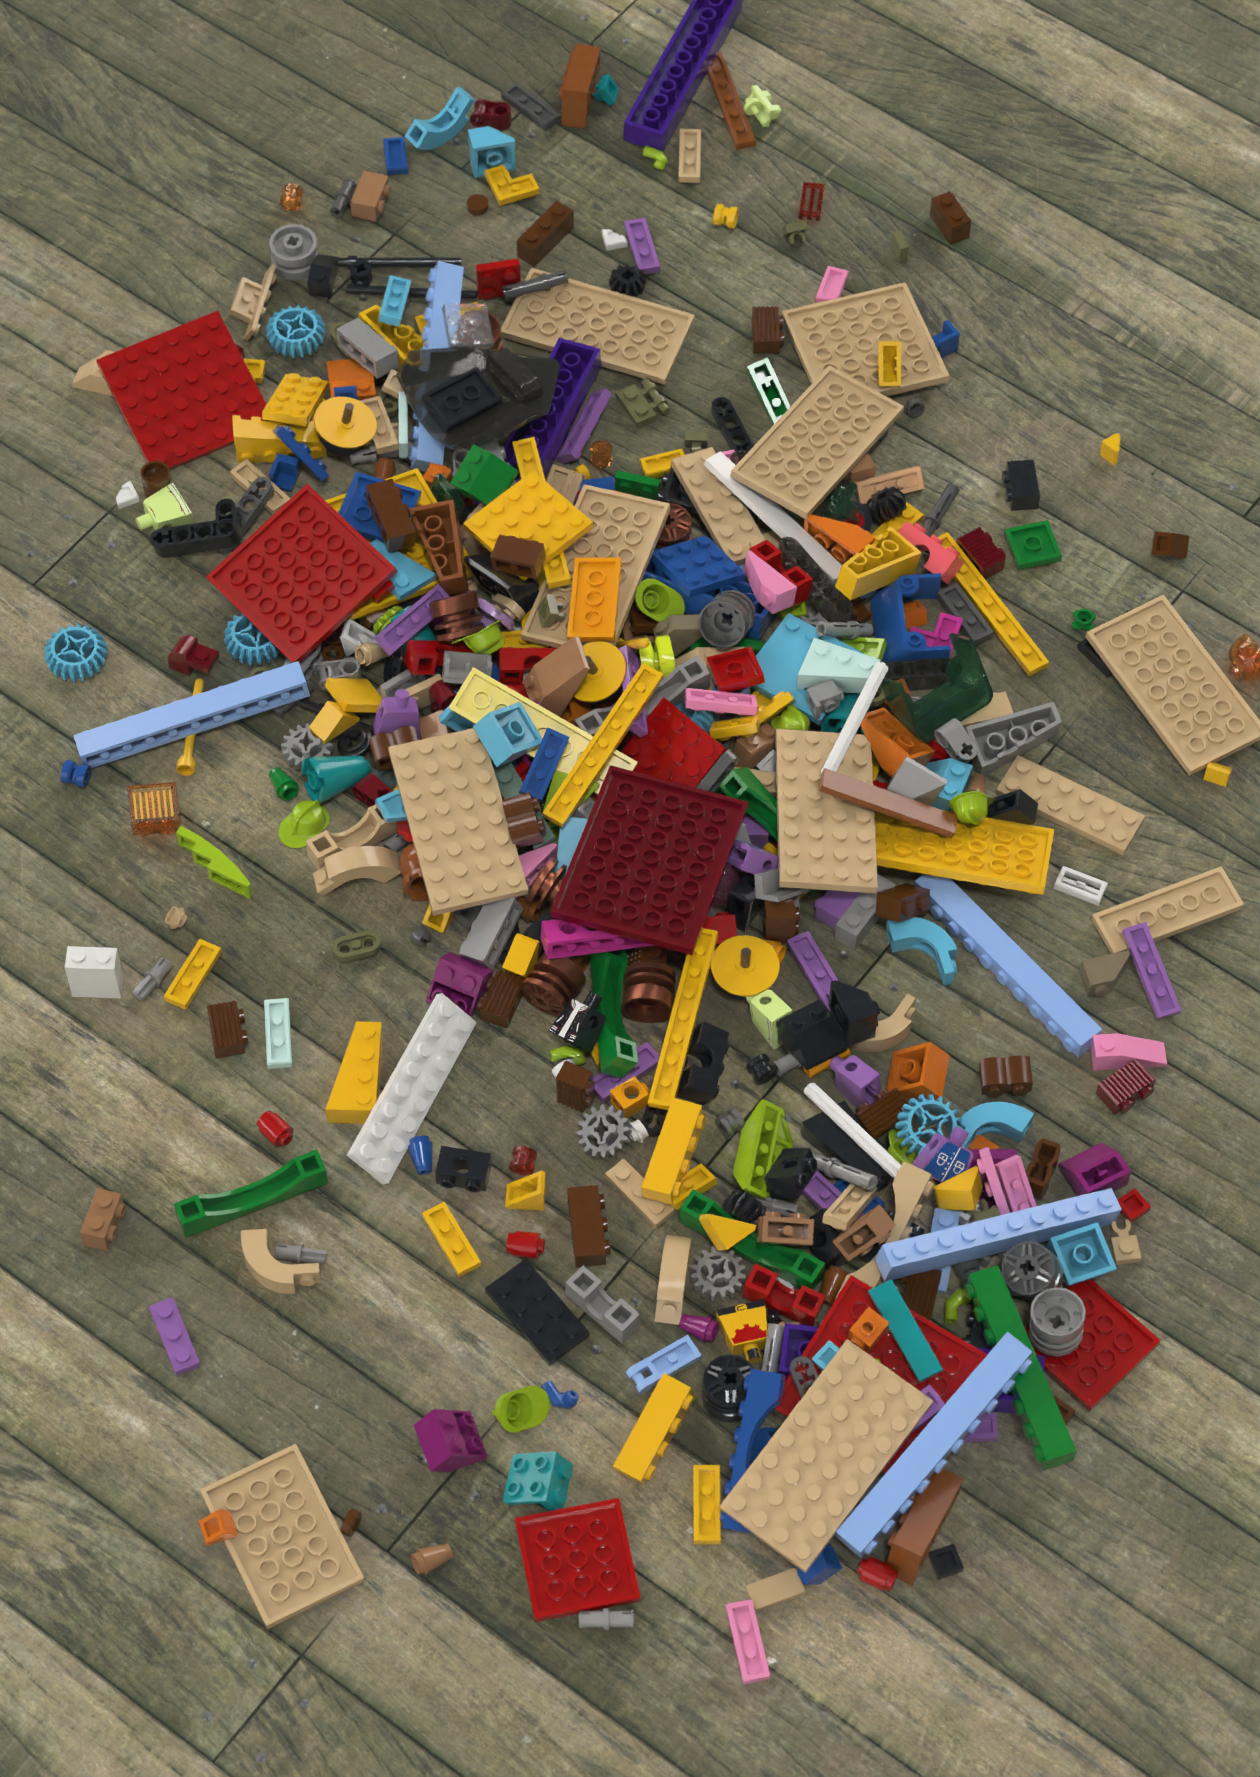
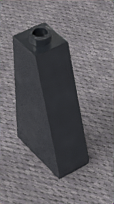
(835, 1143)

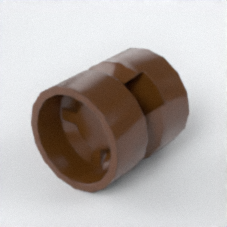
(155, 477)

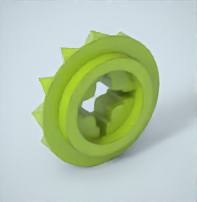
(385, 619)

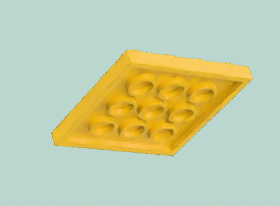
(530, 512)

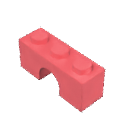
(941, 559)

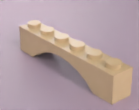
(909, 1188)

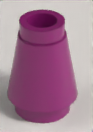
(699, 1326)

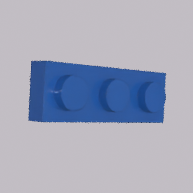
(302, 451)
(544, 764)

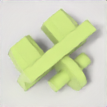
(759, 105)

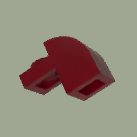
(191, 655)

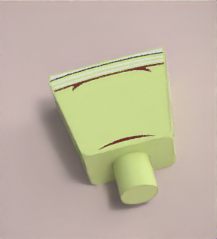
(165, 510)
(765, 1014)

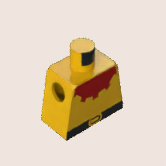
(744, 1329)

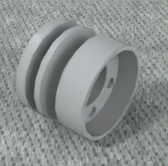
(1057, 1309)

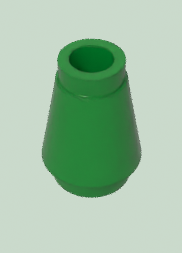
(284, 785)

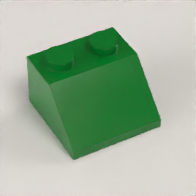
(483, 476)

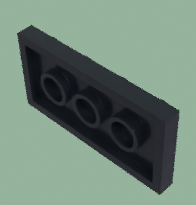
(537, 1312)

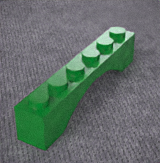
(762, 805)
(615, 1046)
(210, 1210)
(791, 1264)

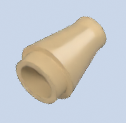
(369, 653)

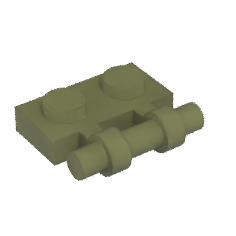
(637, 406)

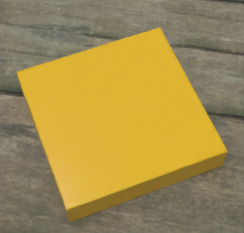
(354, 694)

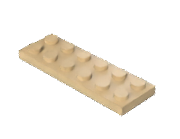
(717, 506)
(1073, 805)
(1170, 909)

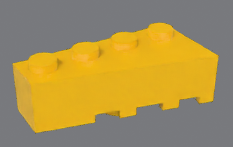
(401, 337)
(259, 443)
(878, 565)
(358, 1077)
(673, 1151)
(654, 1429)

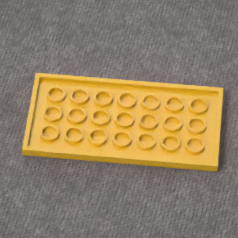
(987, 853)

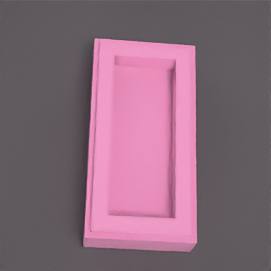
(832, 284)

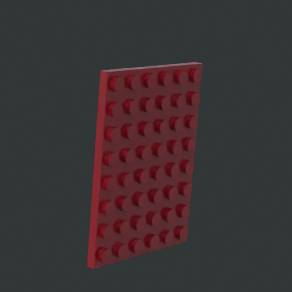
(650, 860)

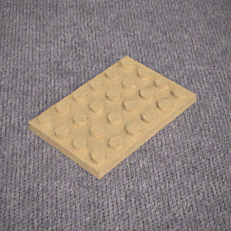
(284, 1537)

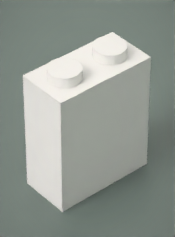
(94, 972)

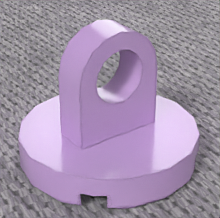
(492, 615)

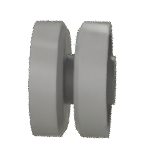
(293, 251)

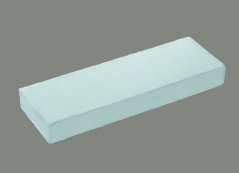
(403, 425)
(278, 1033)

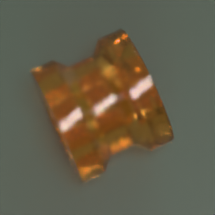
(291, 196)
(601, 454)

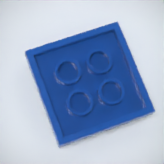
(357, 511)
(697, 566)

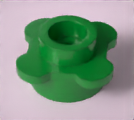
(1087, 616)

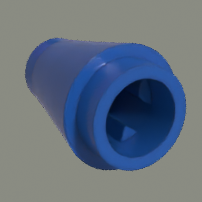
(421, 1153)

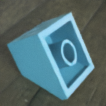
(490, 149)
(507, 733)
(958, 777)
(1082, 1253)

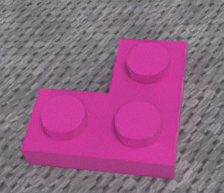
(945, 626)

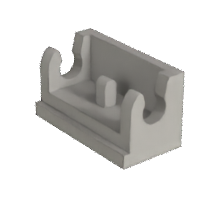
(459, 664)

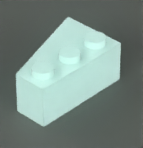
(829, 661)

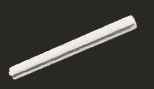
(856, 717)
(851, 1128)

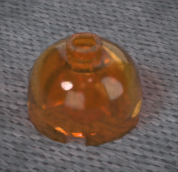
(1245, 658)

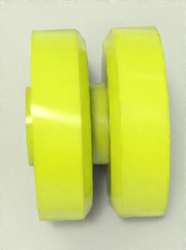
(662, 658)

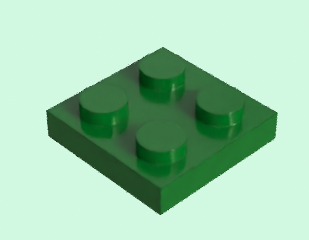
(1032, 545)

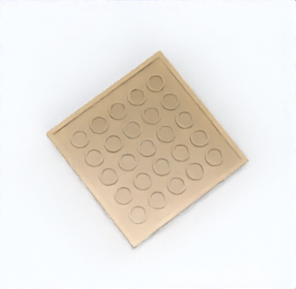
(847, 335)

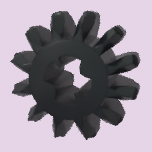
(627, 280)
(886, 504)
(743, 1207)

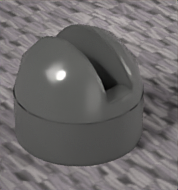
(915, 407)
(420, 935)

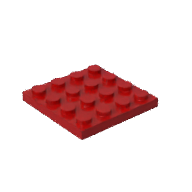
(674, 747)
(1108, 1351)
(577, 1559)

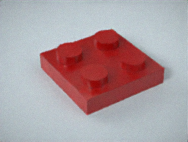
(494, 275)
(735, 670)

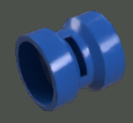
(75, 773)

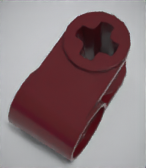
(492, 114)
(440, 696)
(370, 789)

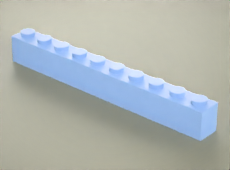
(444, 289)
(192, 715)
(1010, 964)
(995, 1234)
(933, 1445)

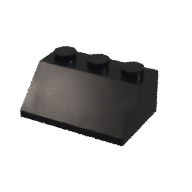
(506, 584)

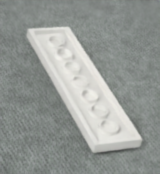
(411, 1089)

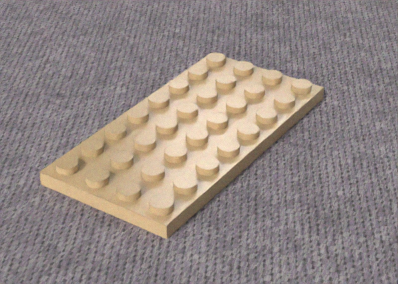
(629, 331)
(817, 442)
(622, 528)
(1176, 684)
(457, 821)
(820, 836)
(826, 1455)

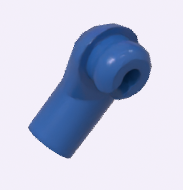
(558, 1399)

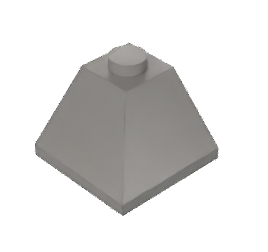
(916, 782)

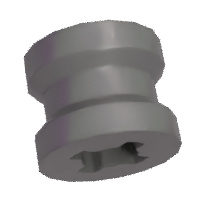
(730, 1123)

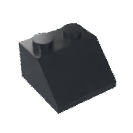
(853, 1012)
(811, 1035)

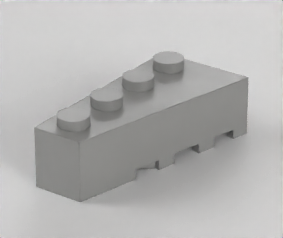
(1012, 735)

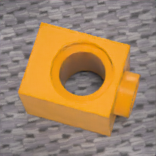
(626, 1105)

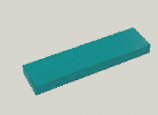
(905, 1331)

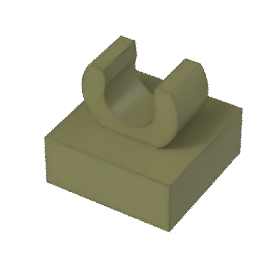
(795, 229)
(696, 440)
(549, 610)
(985, 1213)

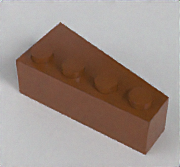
(579, 85)
(442, 538)
(922, 1525)

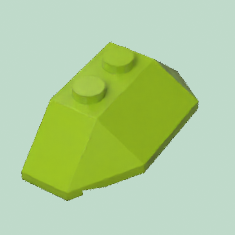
(759, 1147)

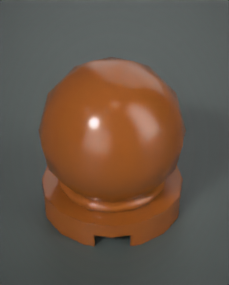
(413, 880)

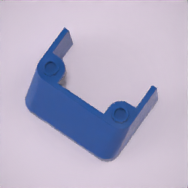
(889, 618)

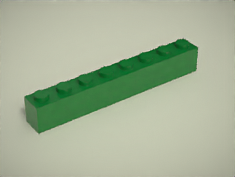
(1031, 1391)

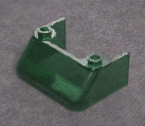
(958, 698)

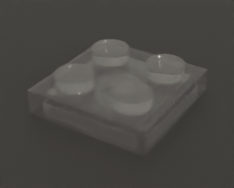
(467, 325)

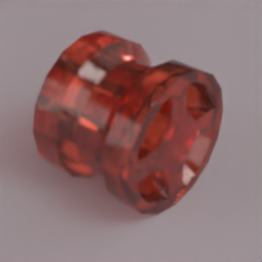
(523, 1160)

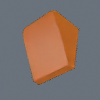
(915, 614)
(218, 1527)

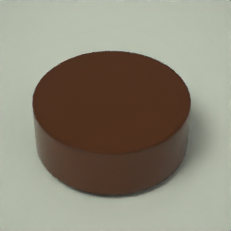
(477, 204)
(351, 1522)

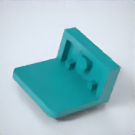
(538, 1479)

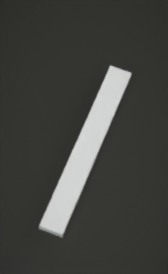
(773, 515)

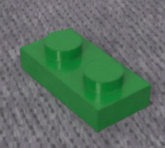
(637, 485)

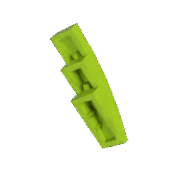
(218, 865)

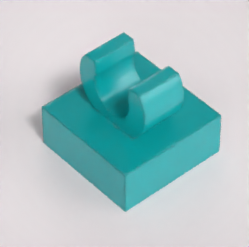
(606, 90)

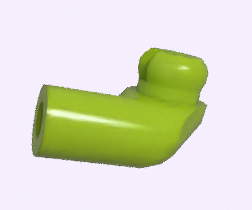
(661, 159)
(568, 1052)
(952, 1303)

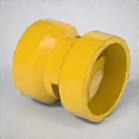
(725, 216)

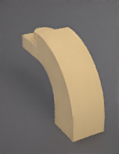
(356, 863)
(890, 1030)
(269, 1271)
(672, 1279)

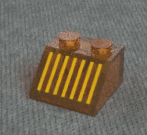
(154, 808)

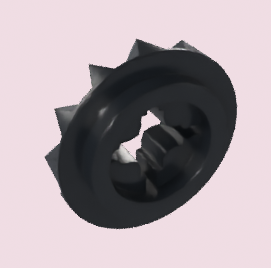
(356, 732)

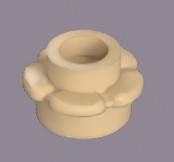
(176, 917)

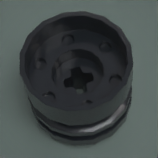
(720, 1399)

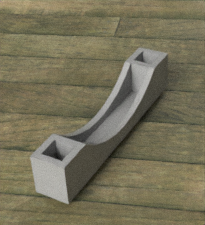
(686, 675)

